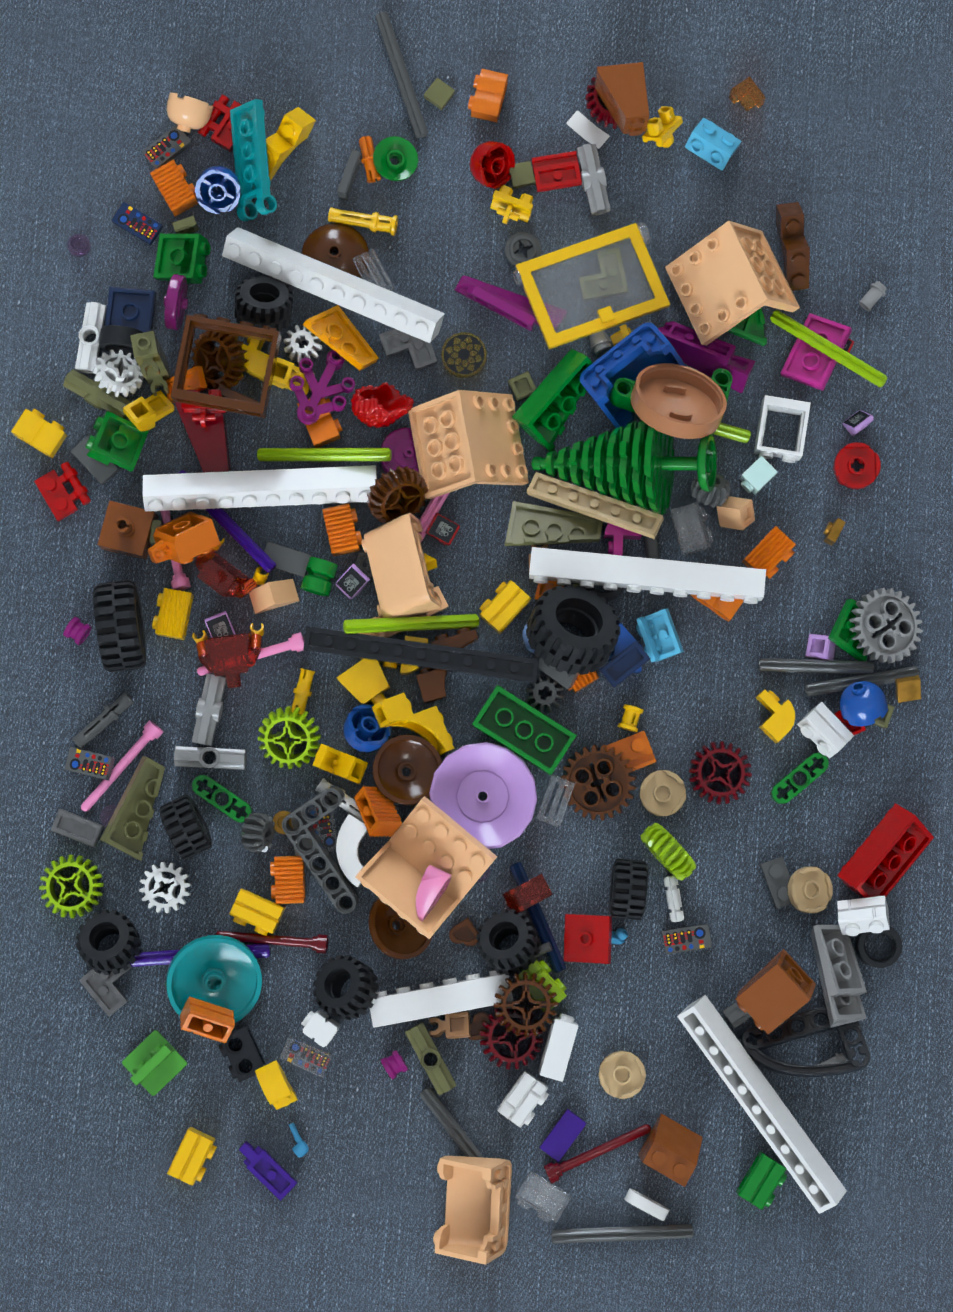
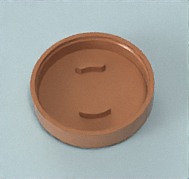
(678, 401)

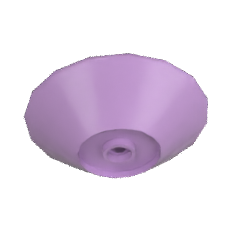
(498, 774)

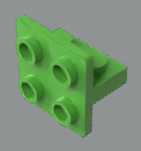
(154, 1063)

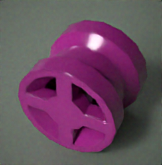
(77, 630)
(394, 1064)

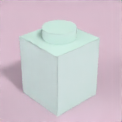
(757, 476)

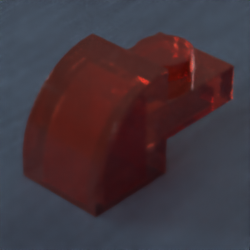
(527, 894)

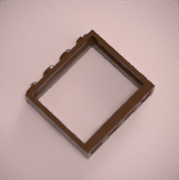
(223, 325)

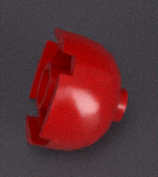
(491, 164)

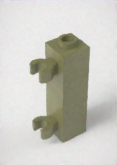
(151, 360)

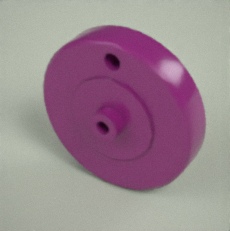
(175, 302)
(402, 448)

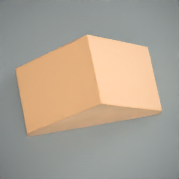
(273, 595)

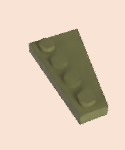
(545, 525)
(131, 817)

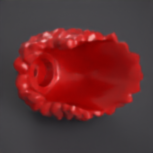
(380, 405)

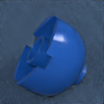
(218, 189)
(863, 703)
(363, 730)

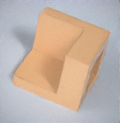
(736, 513)

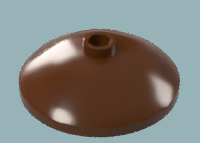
(339, 237)
(405, 753)
(399, 943)

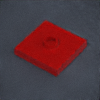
(587, 938)

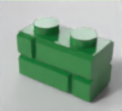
(762, 1180)

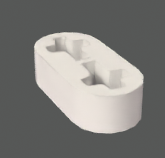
(646, 1204)

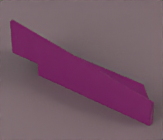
(501, 301)
(710, 357)

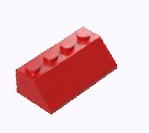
(886, 854)

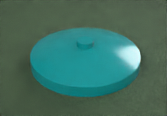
(216, 972)

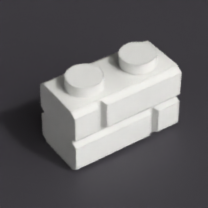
(825, 730)
(863, 915)
(320, 1027)
(523, 1099)

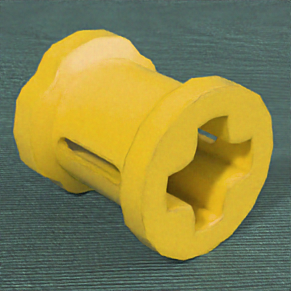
(630, 718)

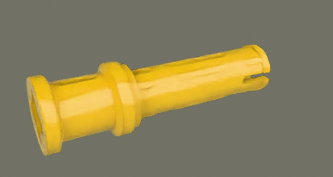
(375, 221)

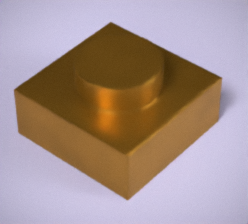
(833, 530)

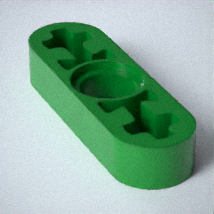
(816, 771)
(204, 794)

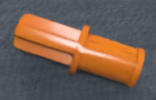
(367, 151)

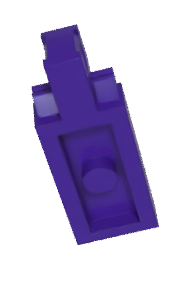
(267, 1170)

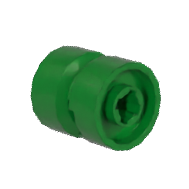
(319, 576)

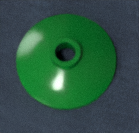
(398, 149)

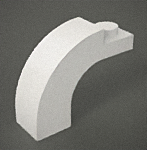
(347, 847)

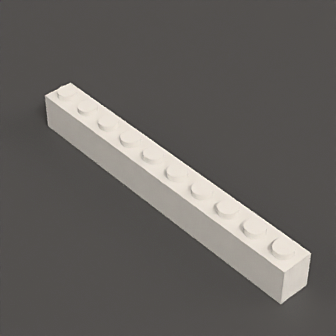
(333, 284)
(257, 488)
(647, 574)
(762, 1104)

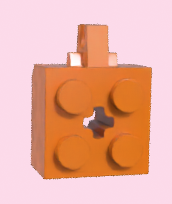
(184, 539)

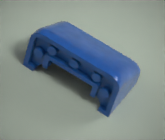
(626, 360)

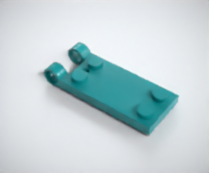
(251, 159)

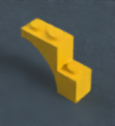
(292, 131)
(426, 723)

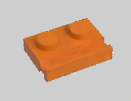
(634, 748)

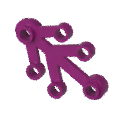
(319, 389)

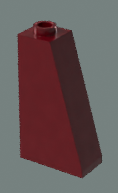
(208, 442)

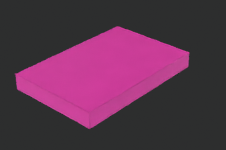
(810, 365)

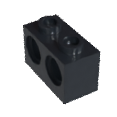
(248, 1051)

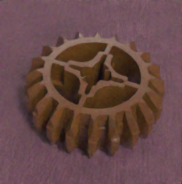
(225, 358)
(397, 494)
(547, 1003)

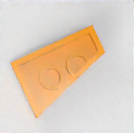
(342, 336)

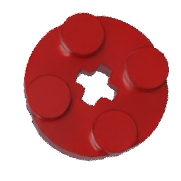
(848, 476)

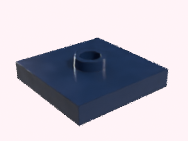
(131, 308)

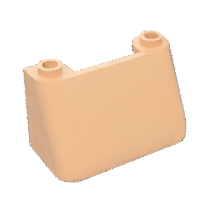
(400, 568)
(475, 1208)

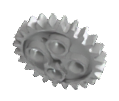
(874, 608)

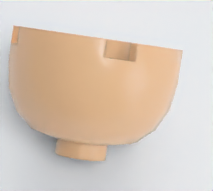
(188, 112)

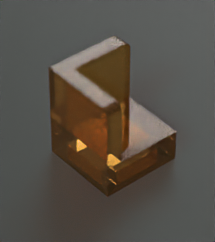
(747, 94)

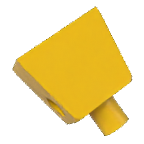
(365, 681)

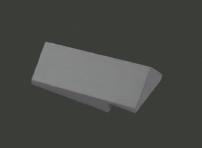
(838, 975)

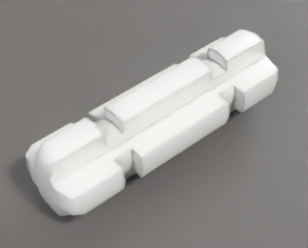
(673, 899)

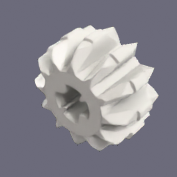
(294, 348)

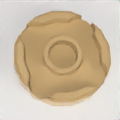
(662, 793)
(810, 889)
(622, 1074)

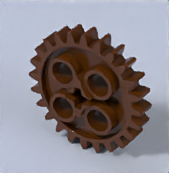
(618, 774)

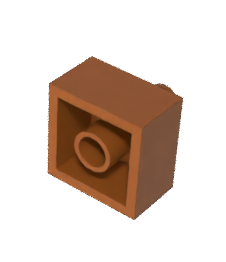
(127, 530)

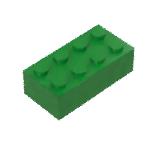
(523, 730)

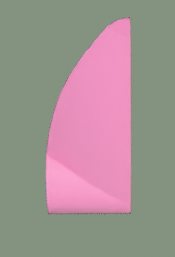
(430, 890)

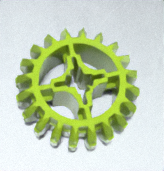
(279, 738)
(668, 851)
(78, 877)

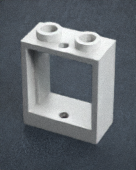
(784, 406)
(558, 1047)

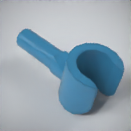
(301, 1147)

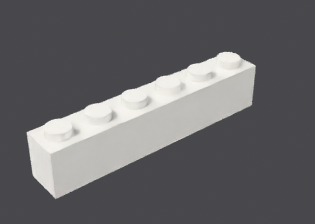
(437, 1000)

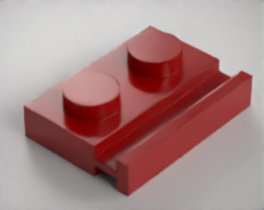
(556, 171)

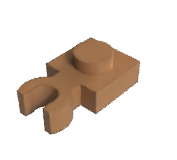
(455, 1025)

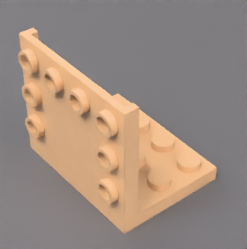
(729, 280)
(467, 441)
(424, 840)

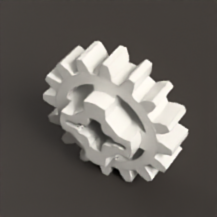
(118, 373)
(170, 897)

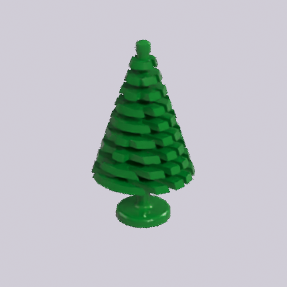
(631, 465)

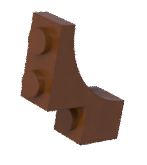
(794, 245)
(433, 681)

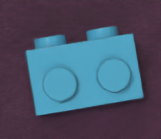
(712, 143)
(659, 635)

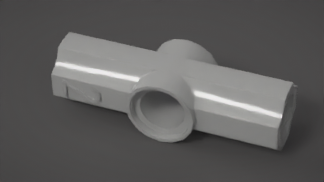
(593, 179)
(209, 710)
(195, 757)

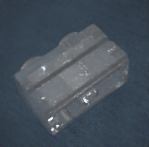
(691, 529)
(542, 1197)

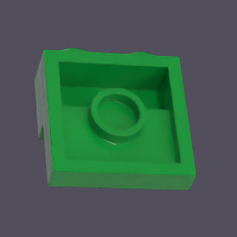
(182, 256)
(116, 441)

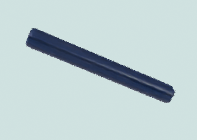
(540, 922)

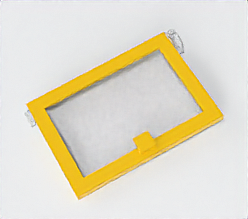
(592, 285)

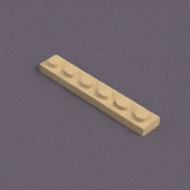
(595, 505)

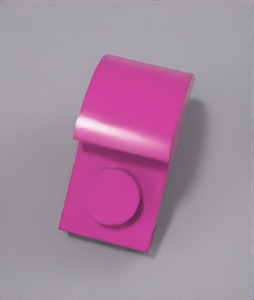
(617, 535)

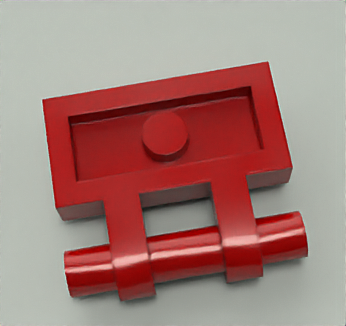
(222, 133)
(56, 494)

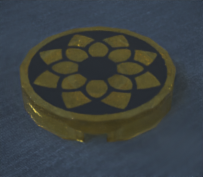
(464, 355)

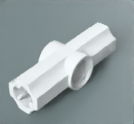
(92, 324)

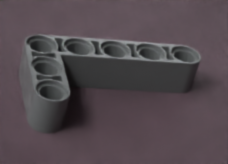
(319, 850)

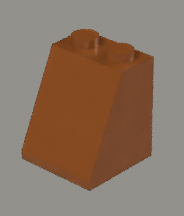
(624, 95)
(776, 992)
(671, 1150)

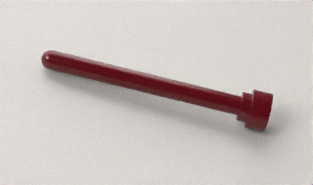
(317, 943)
(555, 1170)

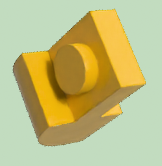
(284, 372)
(147, 411)
(275, 1085)

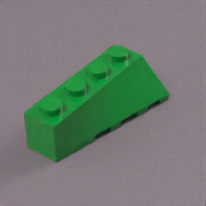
(553, 400)

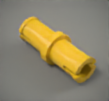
(302, 690)

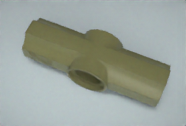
(93, 394)
(438, 1072)

